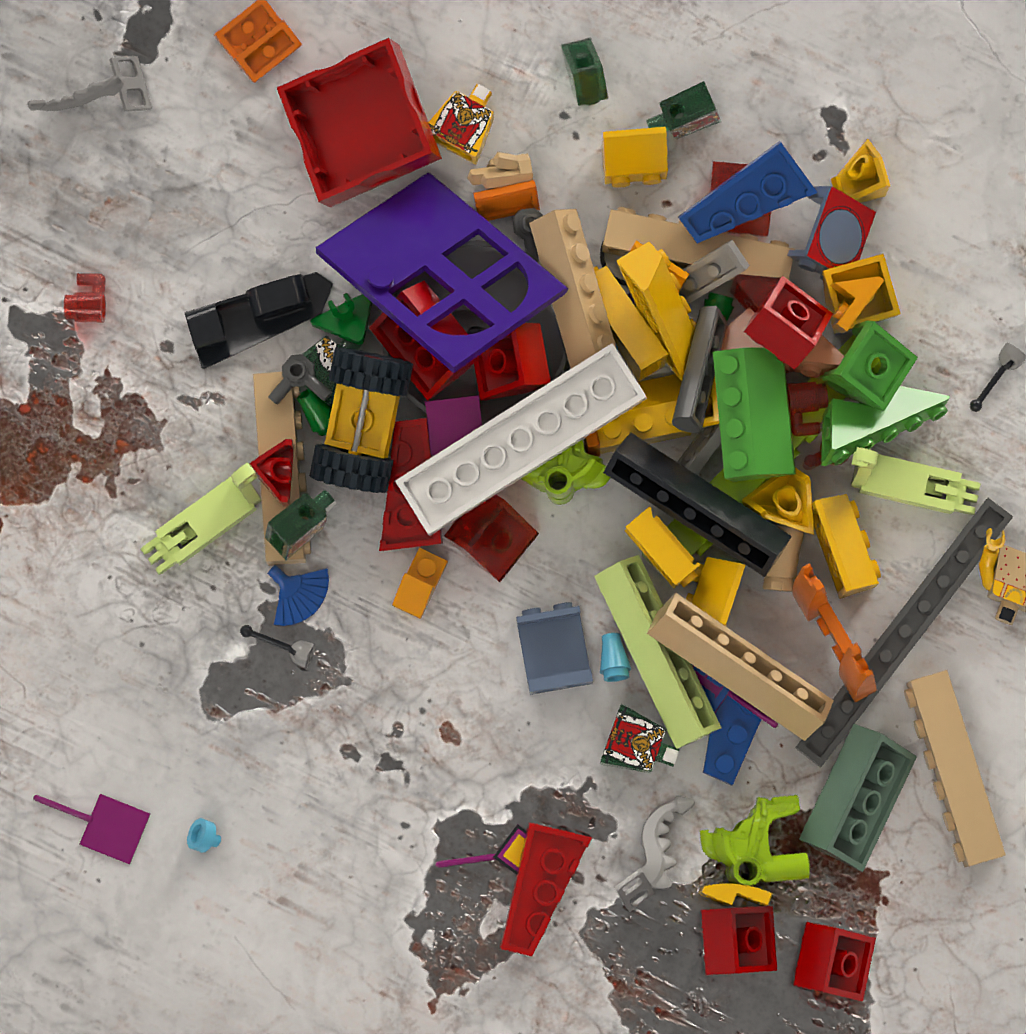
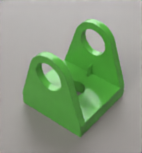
(854, 374)

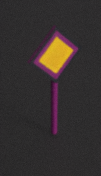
(508, 854)

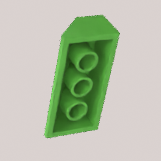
(753, 414)

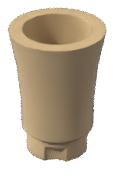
(785, 569)

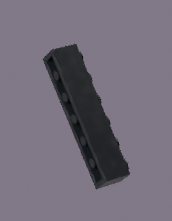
(697, 504)

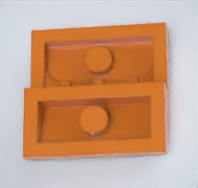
(257, 40)

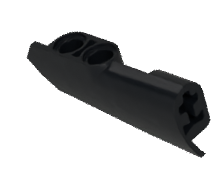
(254, 317)

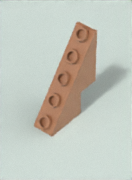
(820, 360)

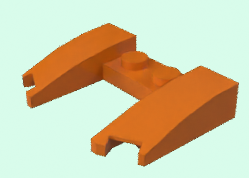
(813, 602)

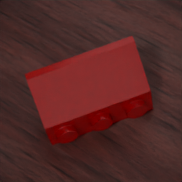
(427, 372)

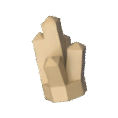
(502, 171)

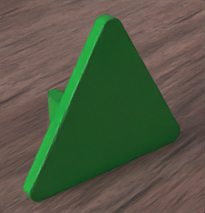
(346, 320)

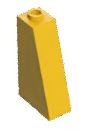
(629, 329)

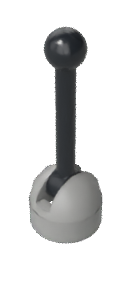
(1010, 359)
(300, 652)

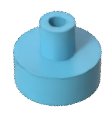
(203, 836)

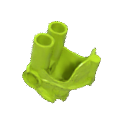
(572, 467)
(750, 845)

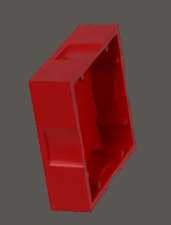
(359, 123)

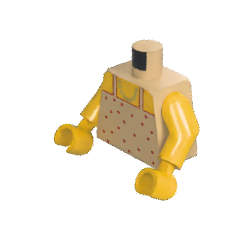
(1004, 577)

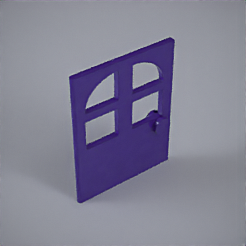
(415, 235)

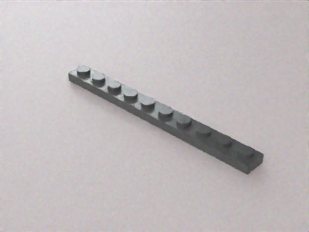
(909, 626)

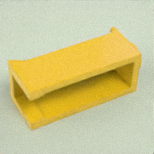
(662, 549)

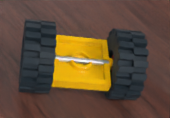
(361, 420)

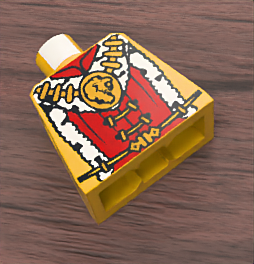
(464, 123)

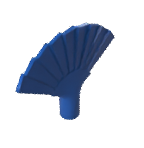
(299, 595)

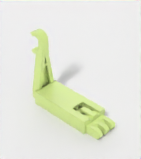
(910, 481)
(205, 518)

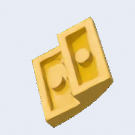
(726, 893)

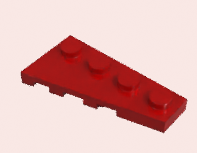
(400, 522)
(541, 880)

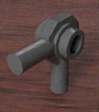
(523, 230)
(299, 372)

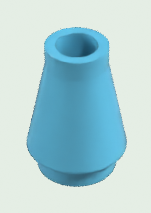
(614, 660)

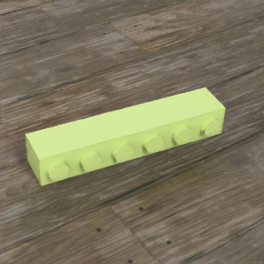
(666, 674)

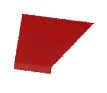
(275, 470)

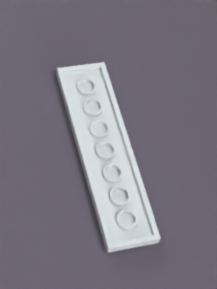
(521, 439)

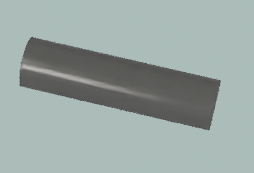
(699, 370)

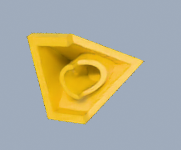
(864, 175)
(784, 501)

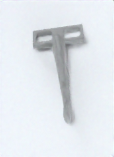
(107, 87)
(654, 849)

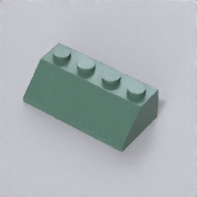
(858, 797)

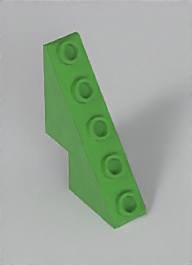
(862, 426)

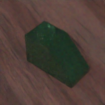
(584, 72)

